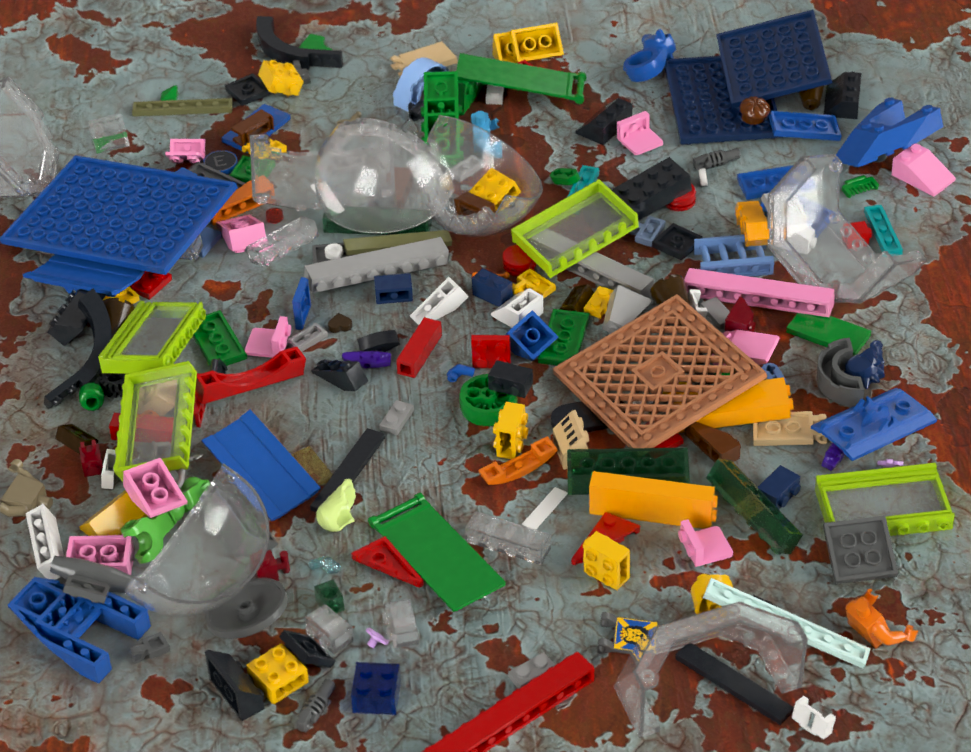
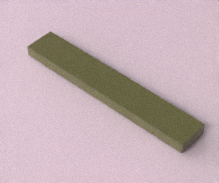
(182, 107)
(367, 244)

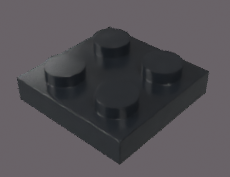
(247, 89)
(676, 241)
(306, 649)

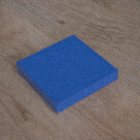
(301, 303)

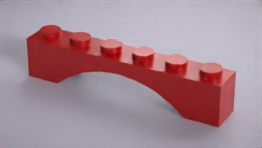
(283, 366)

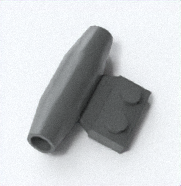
(89, 578)

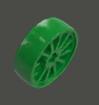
(480, 403)

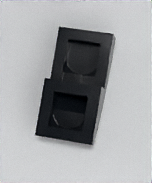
(385, 340)

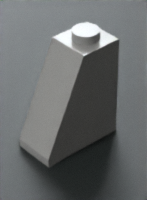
(623, 308)

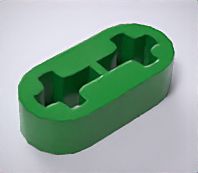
(564, 176)

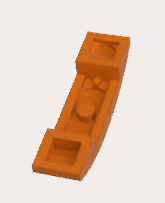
(521, 465)

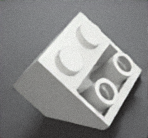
(518, 307)

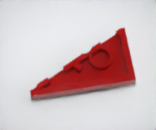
(611, 526)
(386, 558)

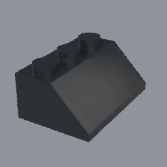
(843, 96)
(603, 124)
(70, 318)
(234, 684)

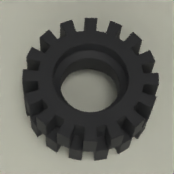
(111, 388)

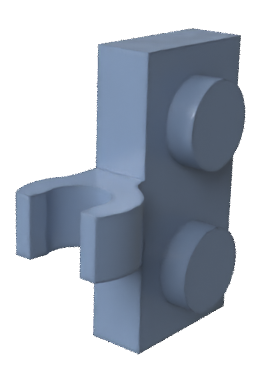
(648, 231)

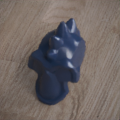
(867, 365)

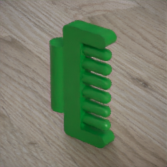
(858, 185)

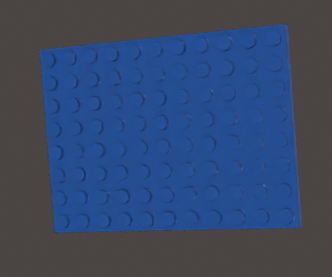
(119, 214)

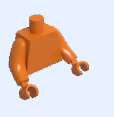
(871, 623)

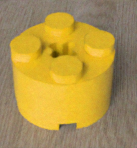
(699, 587)

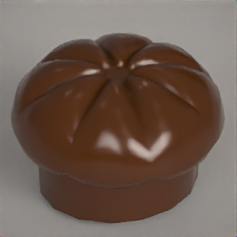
(754, 110)

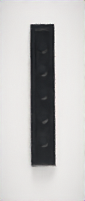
(351, 465)
(734, 683)

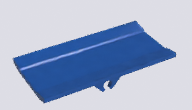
(85, 275)
(875, 423)
(264, 463)

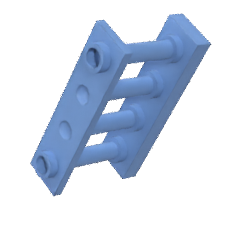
(744, 266)

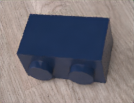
(491, 287)
(393, 288)
(781, 486)

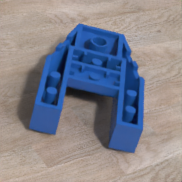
(888, 130)
(62, 619)

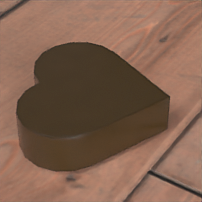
(339, 323)

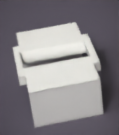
(694, 296)
(107, 476)
(821, 726)

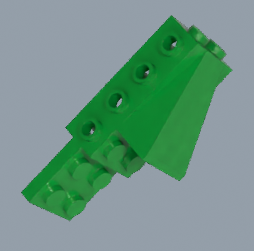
(439, 99)

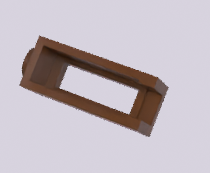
(253, 125)
(469, 203)

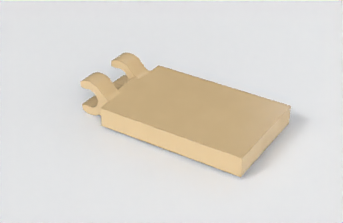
(437, 52)
(789, 431)

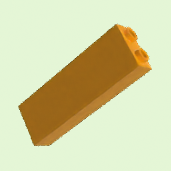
(759, 403)
(652, 500)

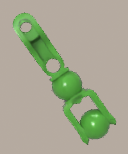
(152, 530)

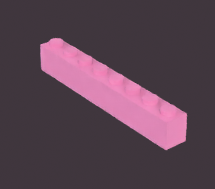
(761, 292)

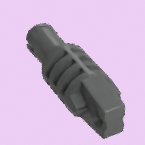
(715, 158)
(315, 706)

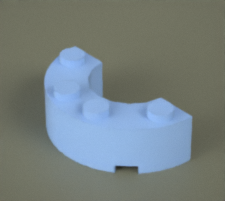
(412, 81)

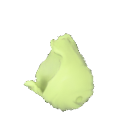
(335, 511)

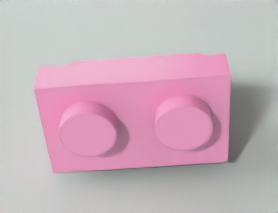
(636, 134)
(186, 150)
(268, 341)
(704, 545)

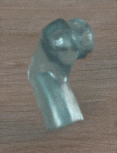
(326, 564)

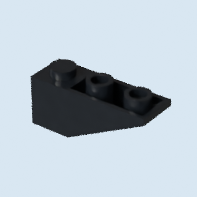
(343, 374)

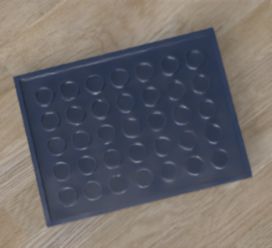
(704, 104)

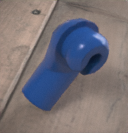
(459, 370)

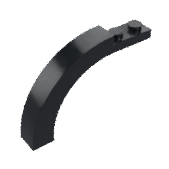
(283, 52)
(99, 320)

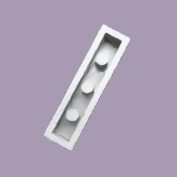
(44, 539)

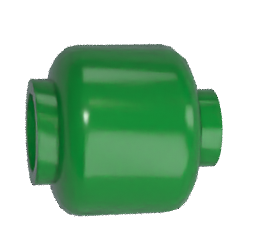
(91, 396)

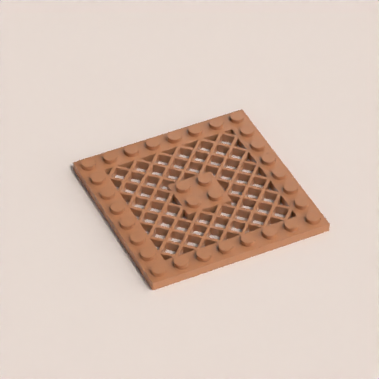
(659, 374)

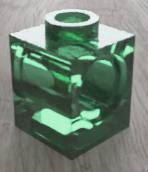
(329, 594)

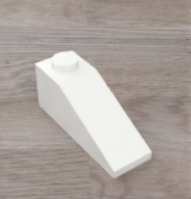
(440, 302)

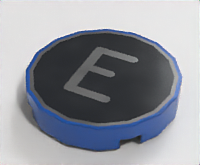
(222, 161)

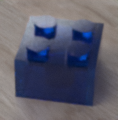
(376, 688)

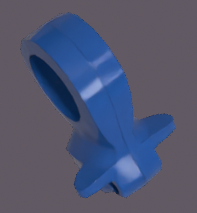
(652, 59)

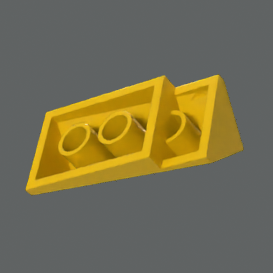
(528, 44)
(112, 517)

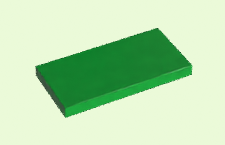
(570, 329)
(826, 330)
(218, 340)

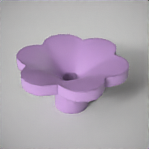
(375, 638)

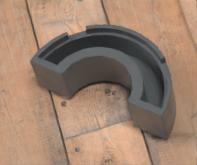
(832, 380)

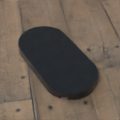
(590, 420)

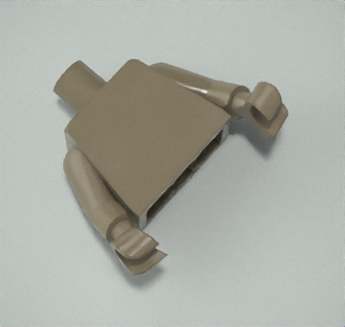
(23, 493)

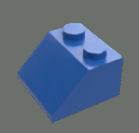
(530, 337)

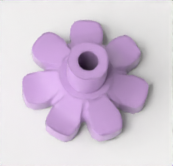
(889, 463)

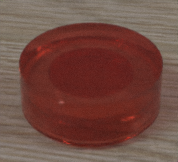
(274, 215)

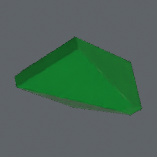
(170, 93)

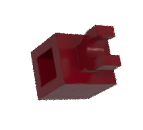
(91, 459)

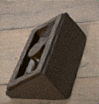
(577, 298)
(72, 436)

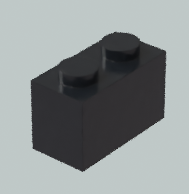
(510, 379)

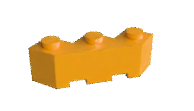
(752, 223)

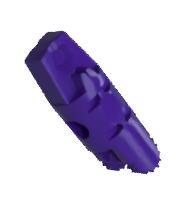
(369, 359)
(832, 457)

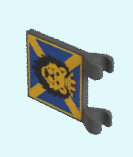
(626, 633)

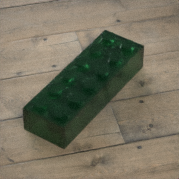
(650, 463)

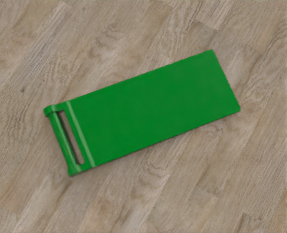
(520, 77)
(438, 553)

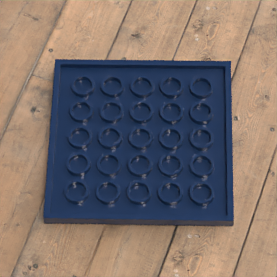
(774, 58)

